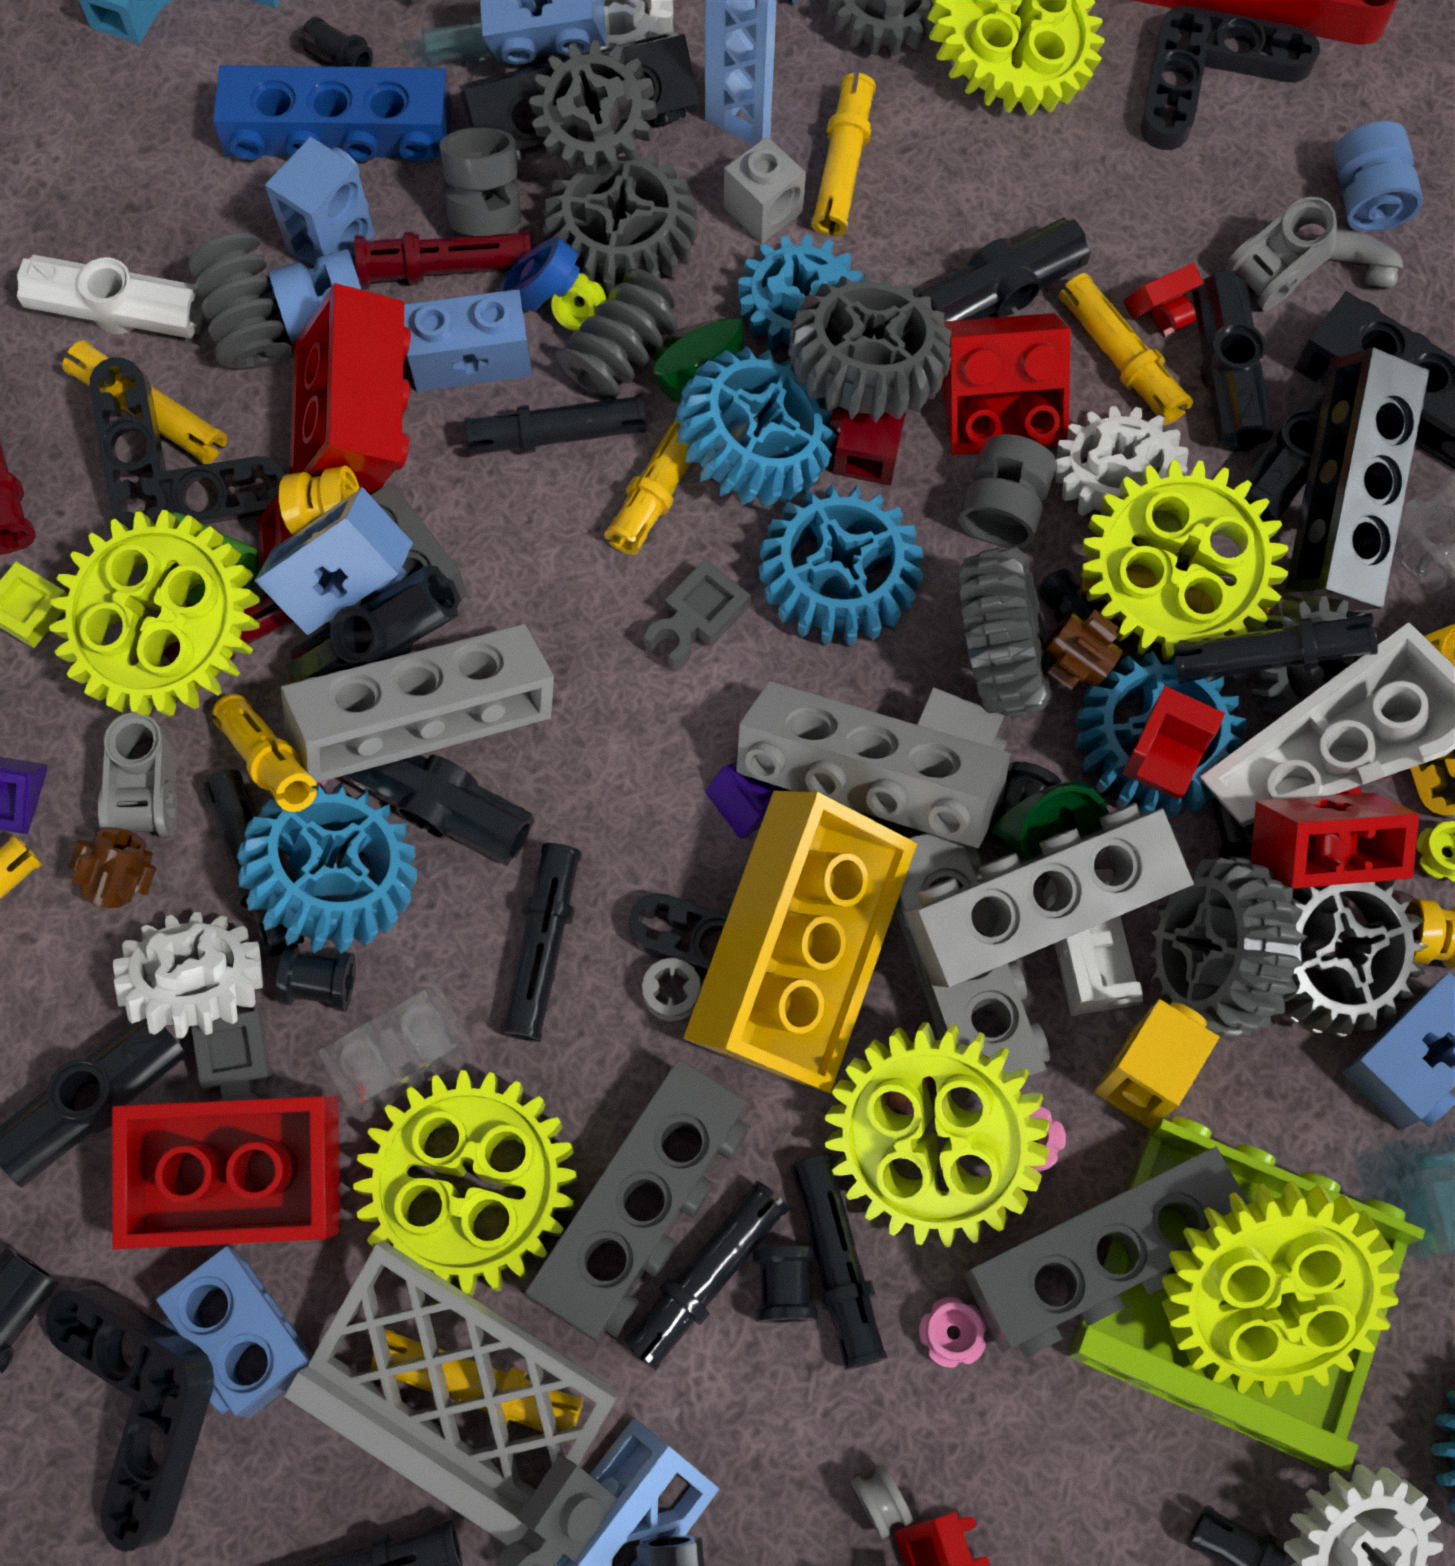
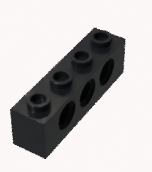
(663, 59)
(1360, 326)
(1357, 479)

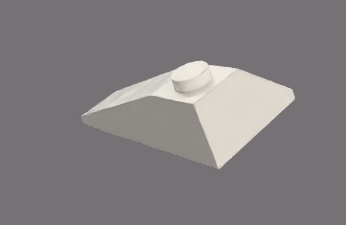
(1354, 729)

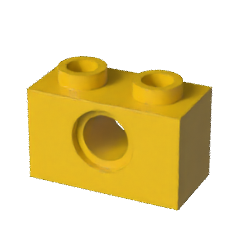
(1157, 1063)

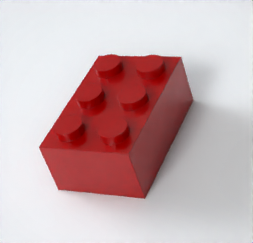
(351, 388)
(225, 1172)

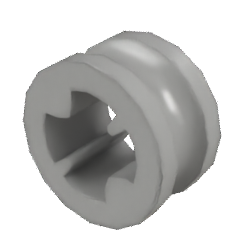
(651, 989)
(882, 1500)

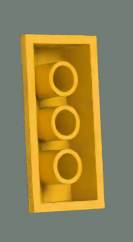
(801, 939)

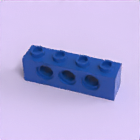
(349, 108)

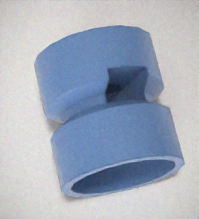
(1377, 176)
(303, 289)

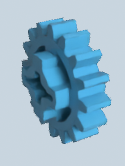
(790, 277)

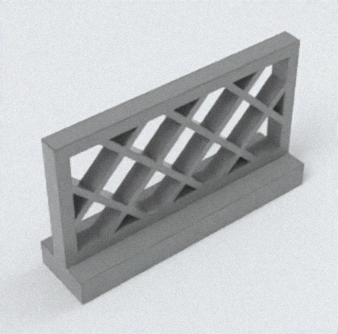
(407, 1437)

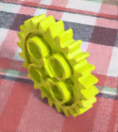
(1052, 53)
(1205, 511)
(104, 596)
(483, 1122)
(997, 1133)
(1280, 1289)

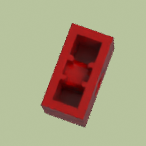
(1335, 839)

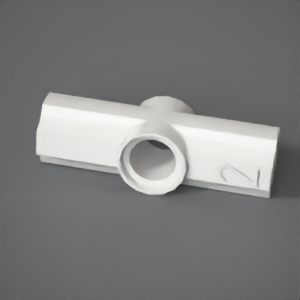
(110, 296)

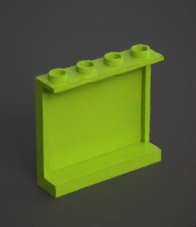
(1142, 1350)

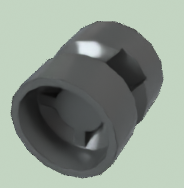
(480, 178)
(1007, 491)

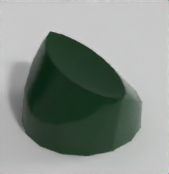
(690, 348)
(1048, 814)

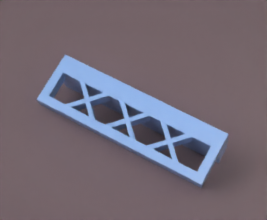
(735, 66)
(637, 1473)

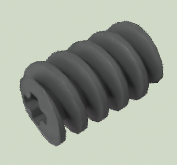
(234, 303)
(619, 334)

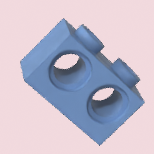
(319, 202)
(250, 1321)

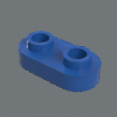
(542, 273)

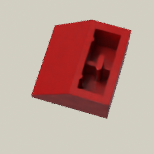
(1007, 380)

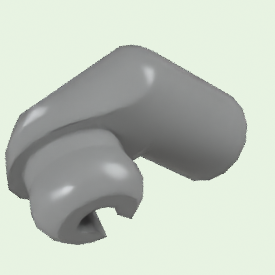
(1368, 250)

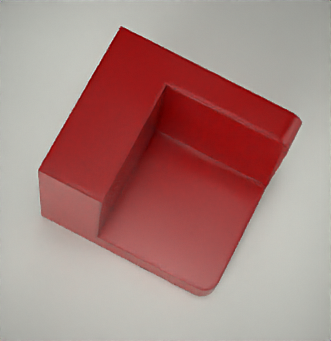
(1172, 742)

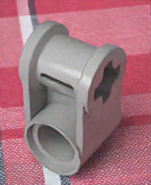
(1277, 259)
(139, 791)

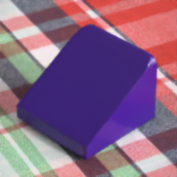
(19, 793)
(741, 799)

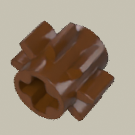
(1082, 649)
(112, 867)

